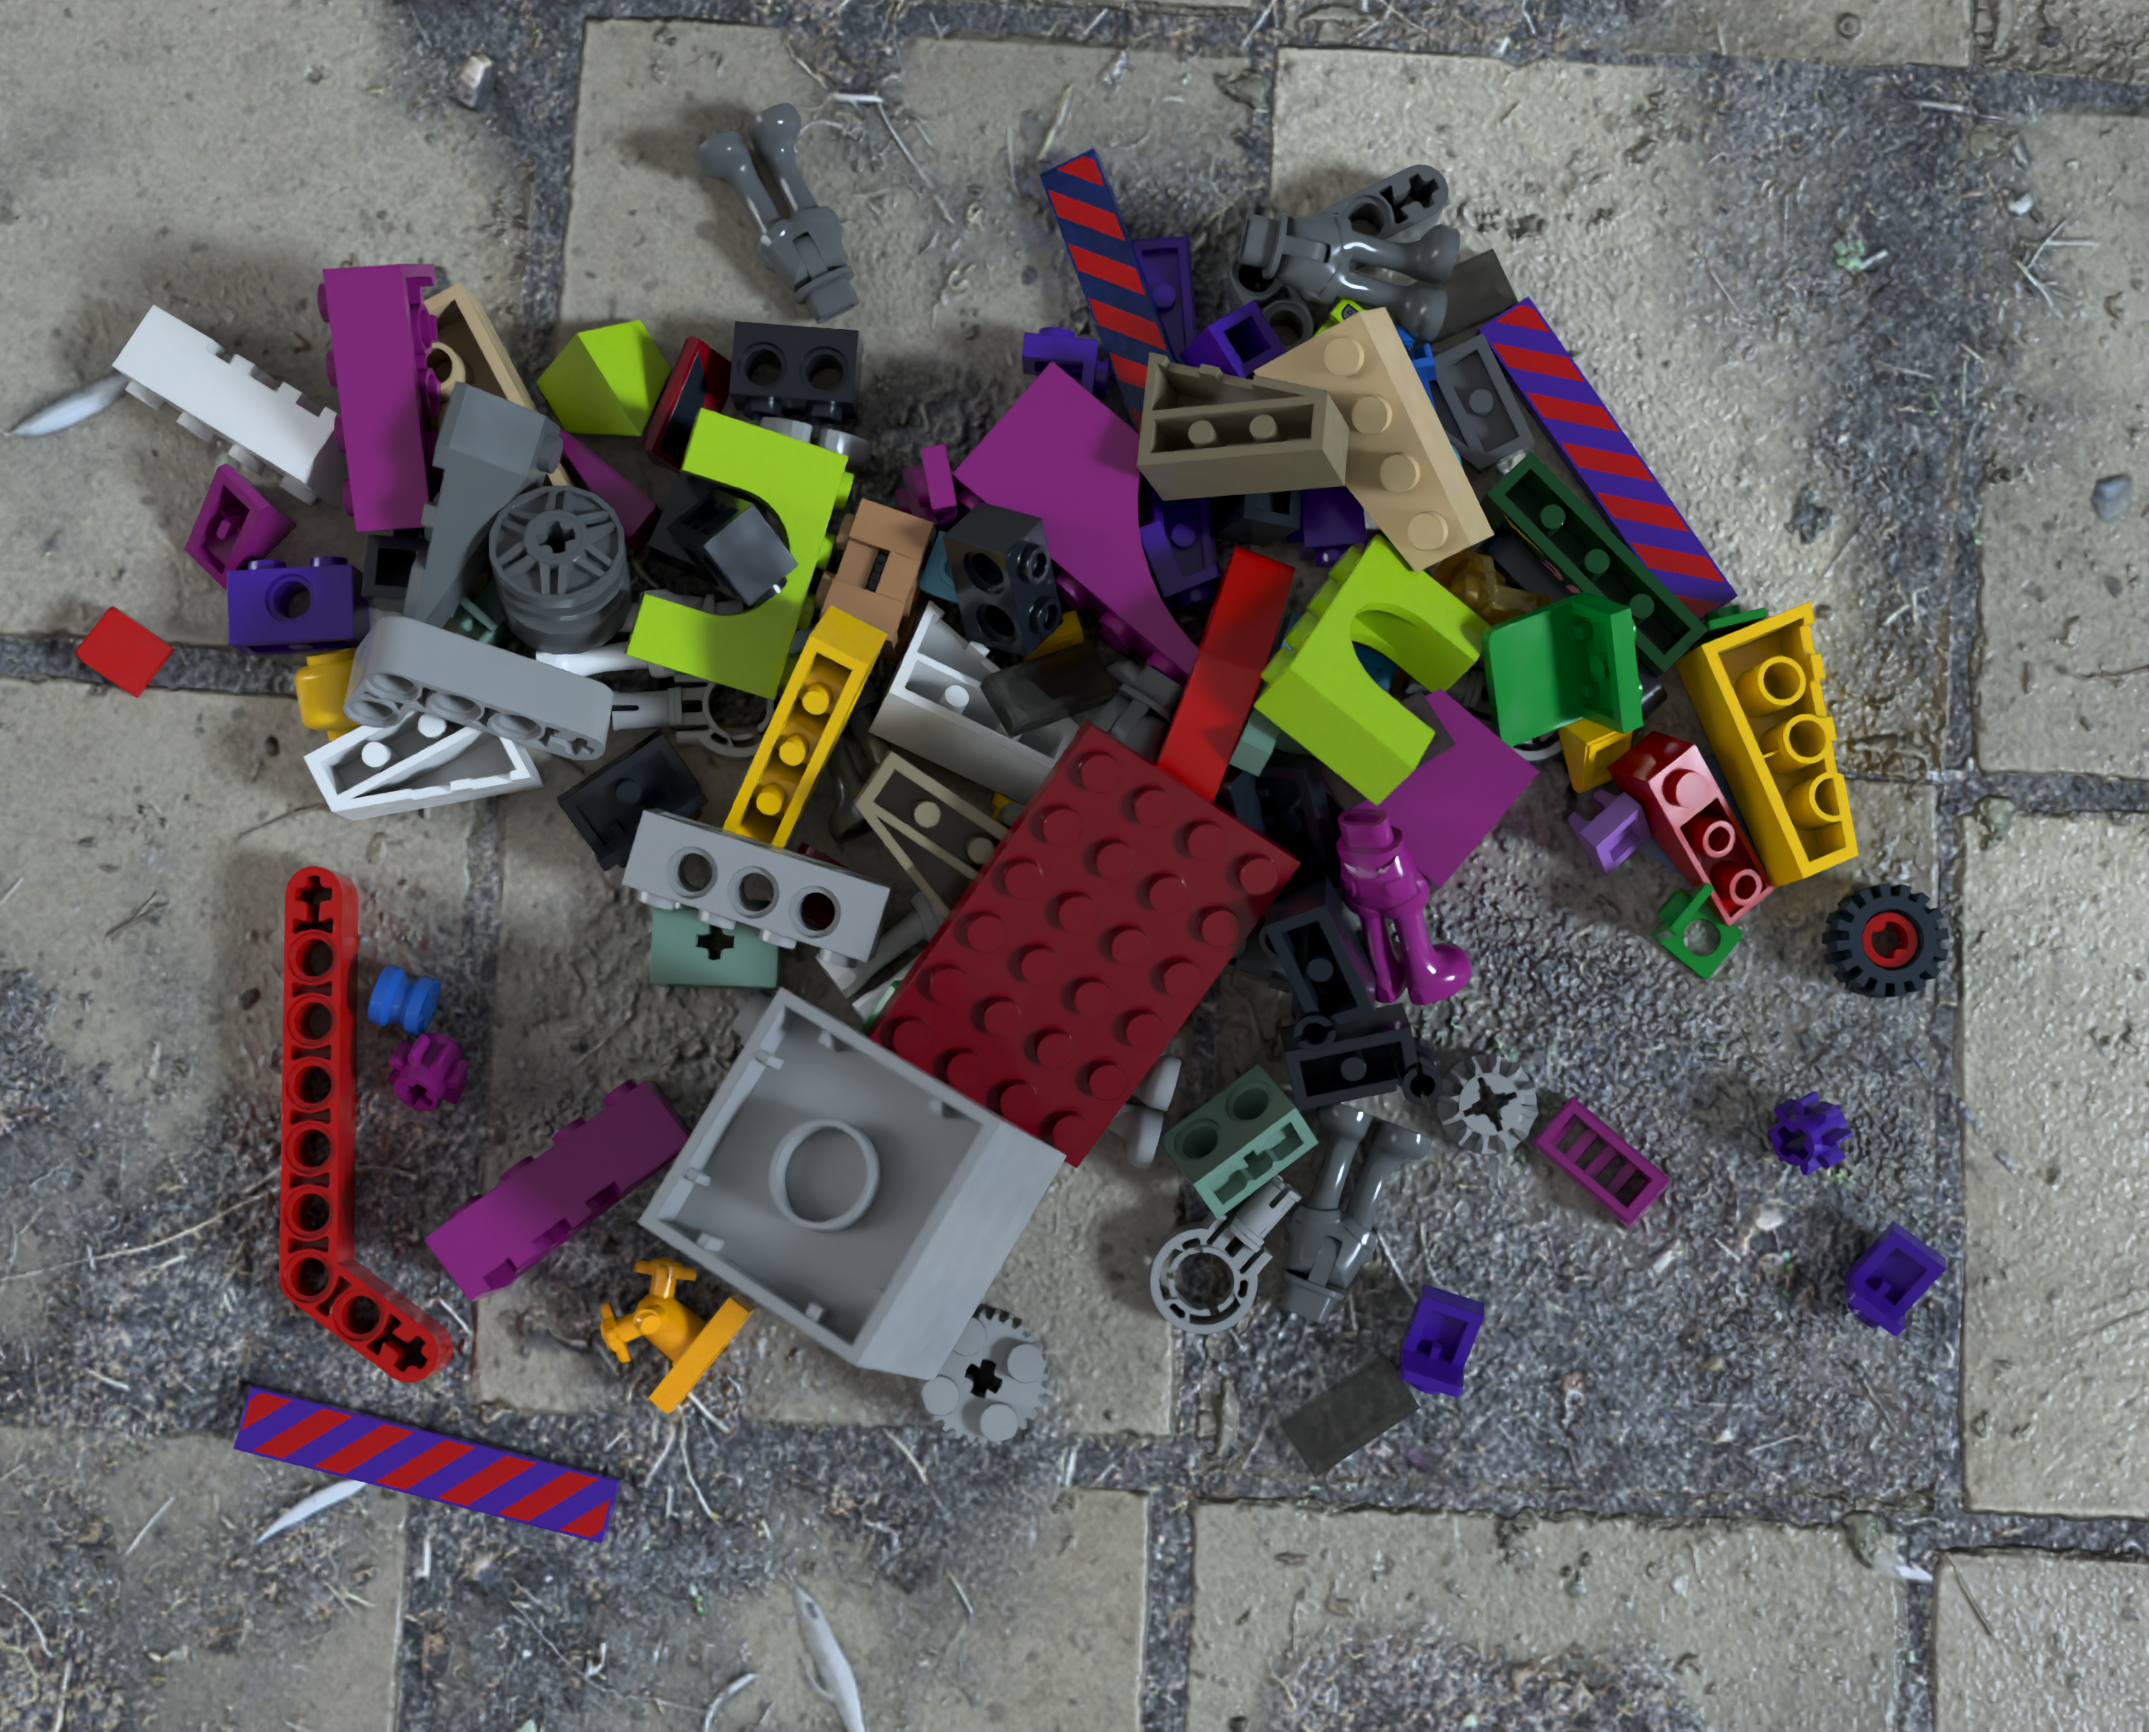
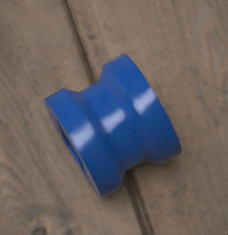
(404, 1000)

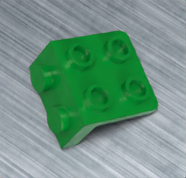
(1563, 668)

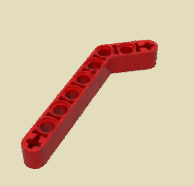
(1226, 670)
(337, 1120)

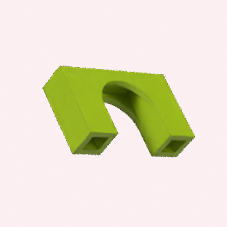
(799, 489)
(1327, 696)

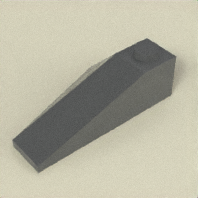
(488, 459)

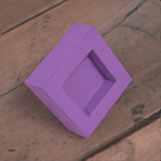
(1612, 833)

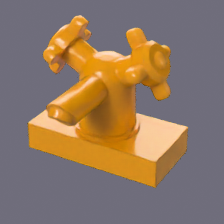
(674, 1329)

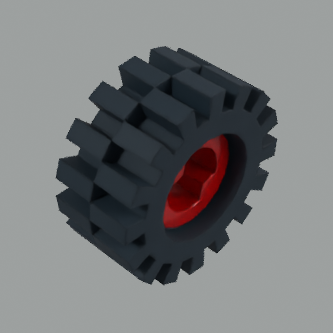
(1868, 913)

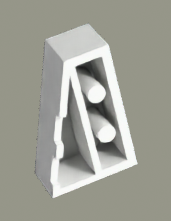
(944, 717)
(417, 767)

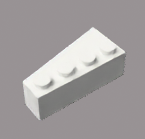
(238, 404)

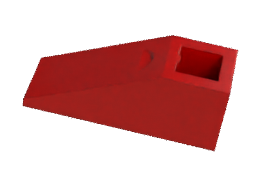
(1693, 822)

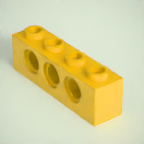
(805, 728)

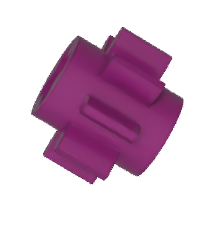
(428, 1071)

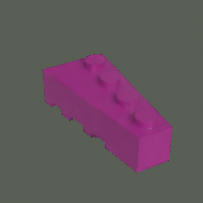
(383, 390)
(561, 1191)

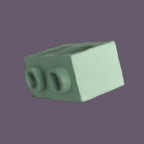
(1238, 1141)

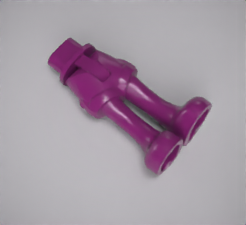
(1383, 885)

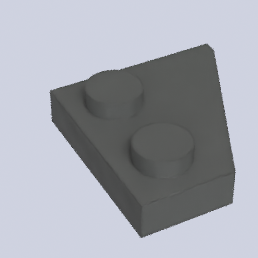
(1478, 406)

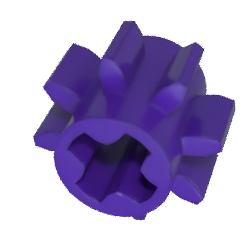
(1809, 1133)

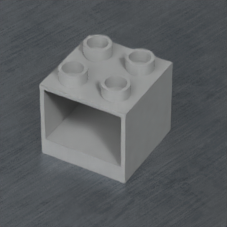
(851, 1191)

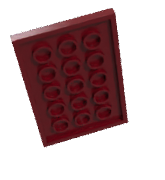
(1083, 943)

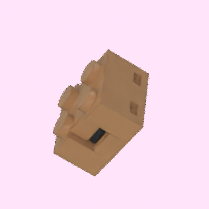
(880, 571)

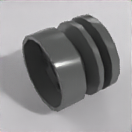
(561, 569)

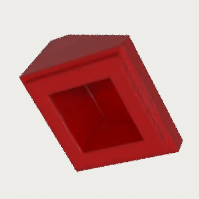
(124, 651)

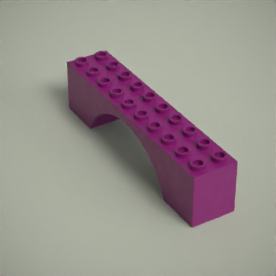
(1077, 470)

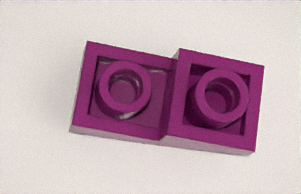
(929, 489)

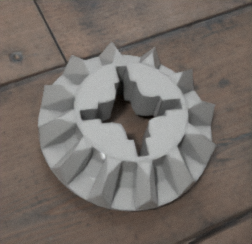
(1476, 1131)

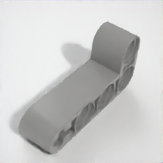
(475, 685)

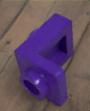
(1073, 355)
(1174, 589)
(1891, 1278)
(1439, 1341)

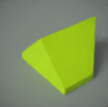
(606, 380)

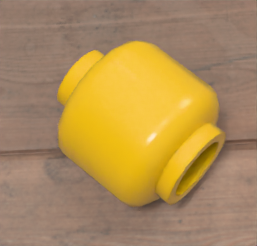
(323, 690)

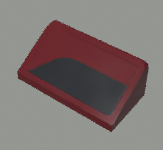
(696, 382)

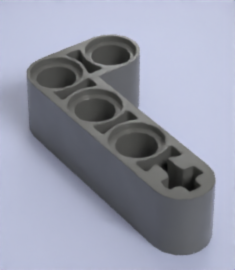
(1375, 204)

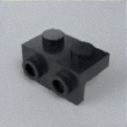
(612, 799)
(1287, 807)

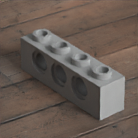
(658, 873)

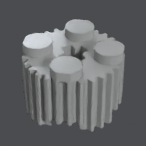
(999, 1410)

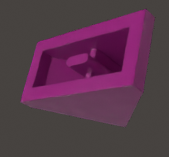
(235, 525)

